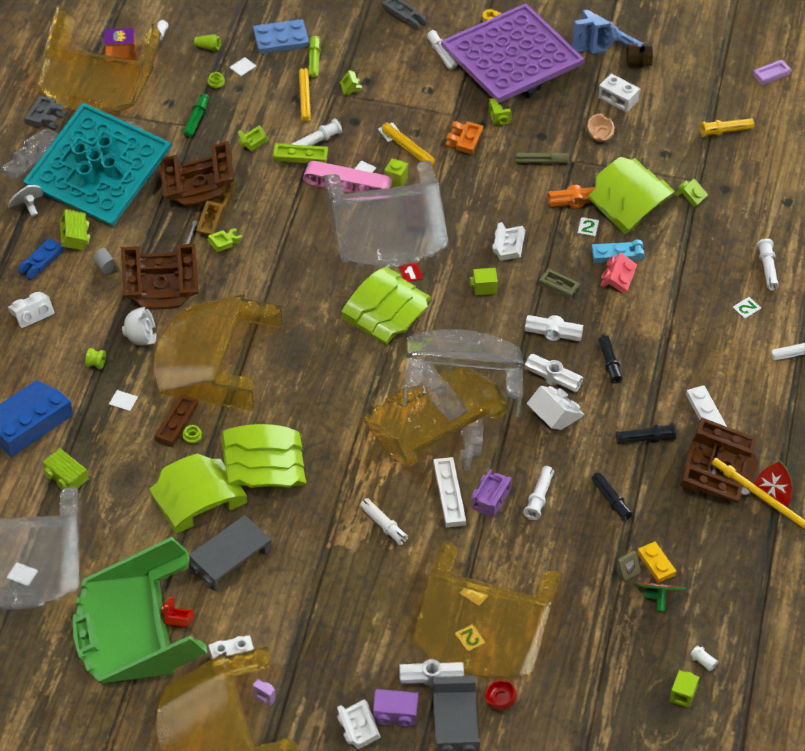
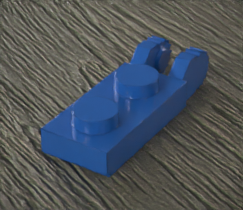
(41, 258)

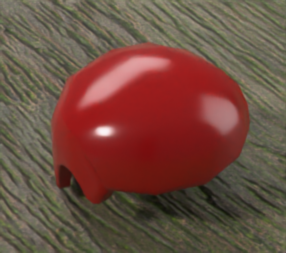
(501, 695)

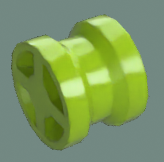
(95, 358)

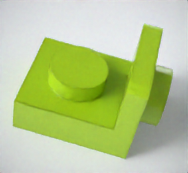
(497, 115)

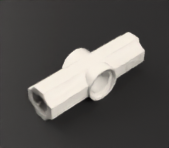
(554, 328)
(554, 372)
(420, 672)

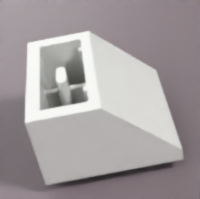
(555, 407)

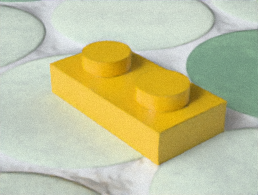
(656, 562)

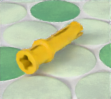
(718, 127)

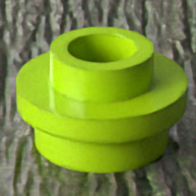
(216, 80)
(192, 430)

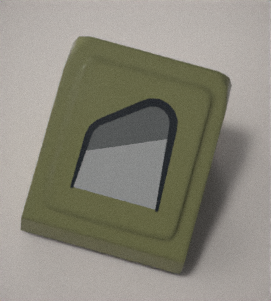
(628, 566)

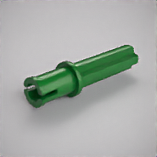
(198, 110)

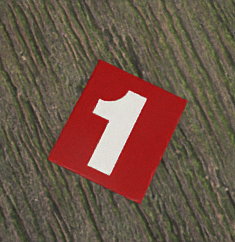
(411, 272)

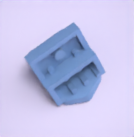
(593, 33)

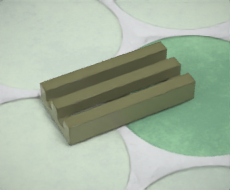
(557, 284)

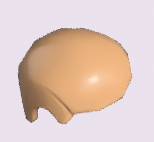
(600, 128)

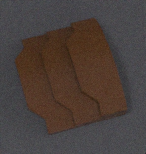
(200, 179)
(159, 278)
(727, 445)

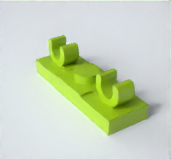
(299, 153)

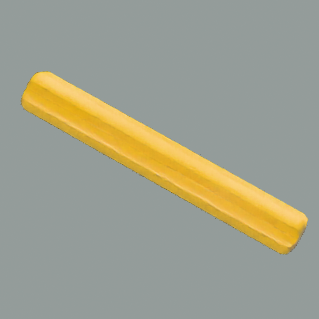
(304, 94)
(407, 144)

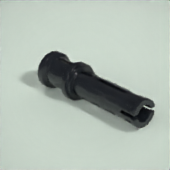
(655, 433)

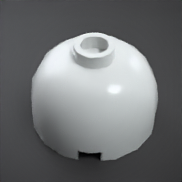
(139, 327)

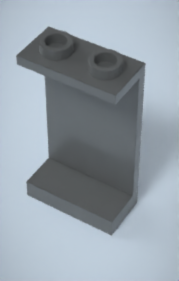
(228, 551)
(455, 713)

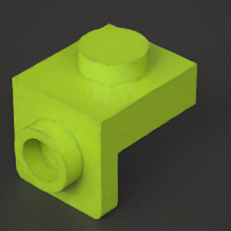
(253, 139)
(692, 191)

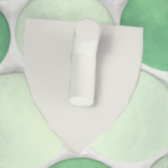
(27, 195)

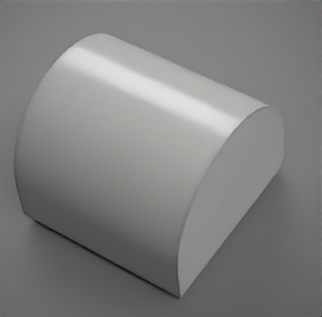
(104, 261)

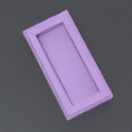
(772, 72)

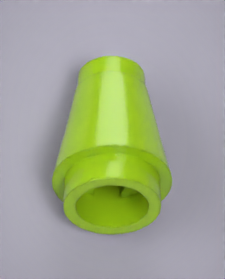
(208, 42)

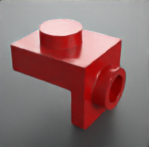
(176, 616)

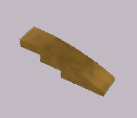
(215, 211)

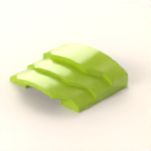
(628, 192)
(385, 305)
(263, 456)
(192, 488)

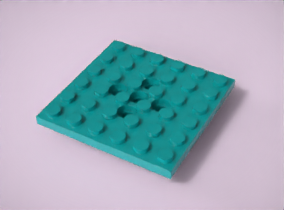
(98, 164)

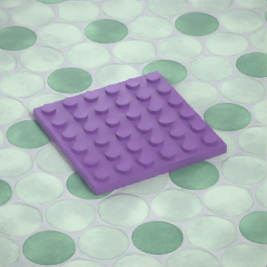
(512, 53)

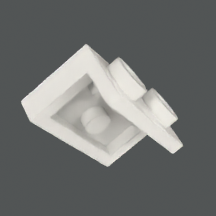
(508, 242)
(31, 309)
(358, 724)

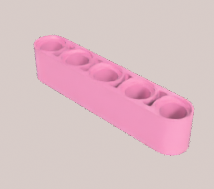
(352, 179)

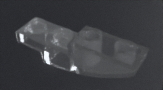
(441, 393)
(473, 443)

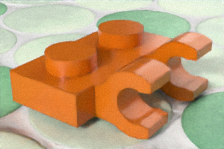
(469, 136)

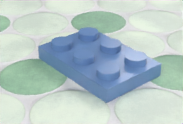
(281, 36)

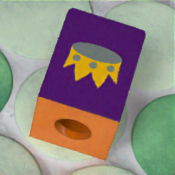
(120, 43)

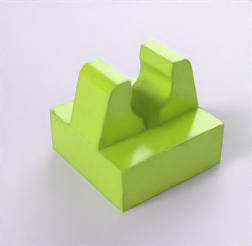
(350, 83)

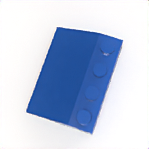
(31, 415)

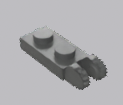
(405, 13)

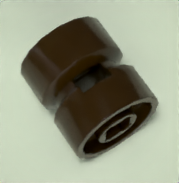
(639, 54)

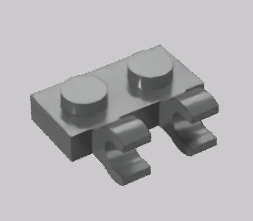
(41, 113)

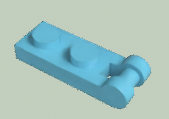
(603, 252)

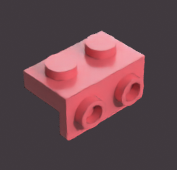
(619, 272)

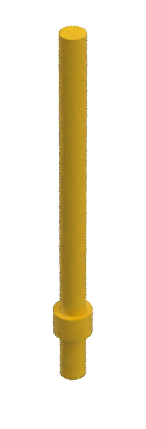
(730, 472)

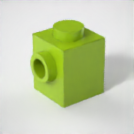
(397, 171)
(484, 281)
(684, 688)

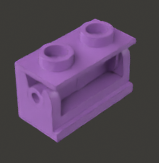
(491, 493)
(395, 707)

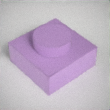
(264, 692)

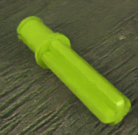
(314, 52)

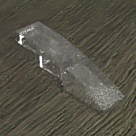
(30, 154)

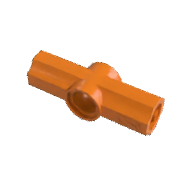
(573, 196)

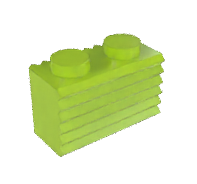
(74, 230)
(64, 470)

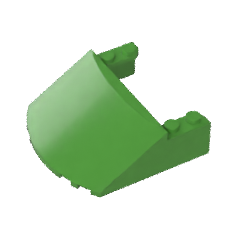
(121, 619)

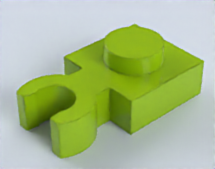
(222, 241)

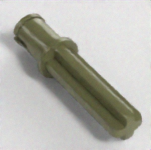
(542, 158)

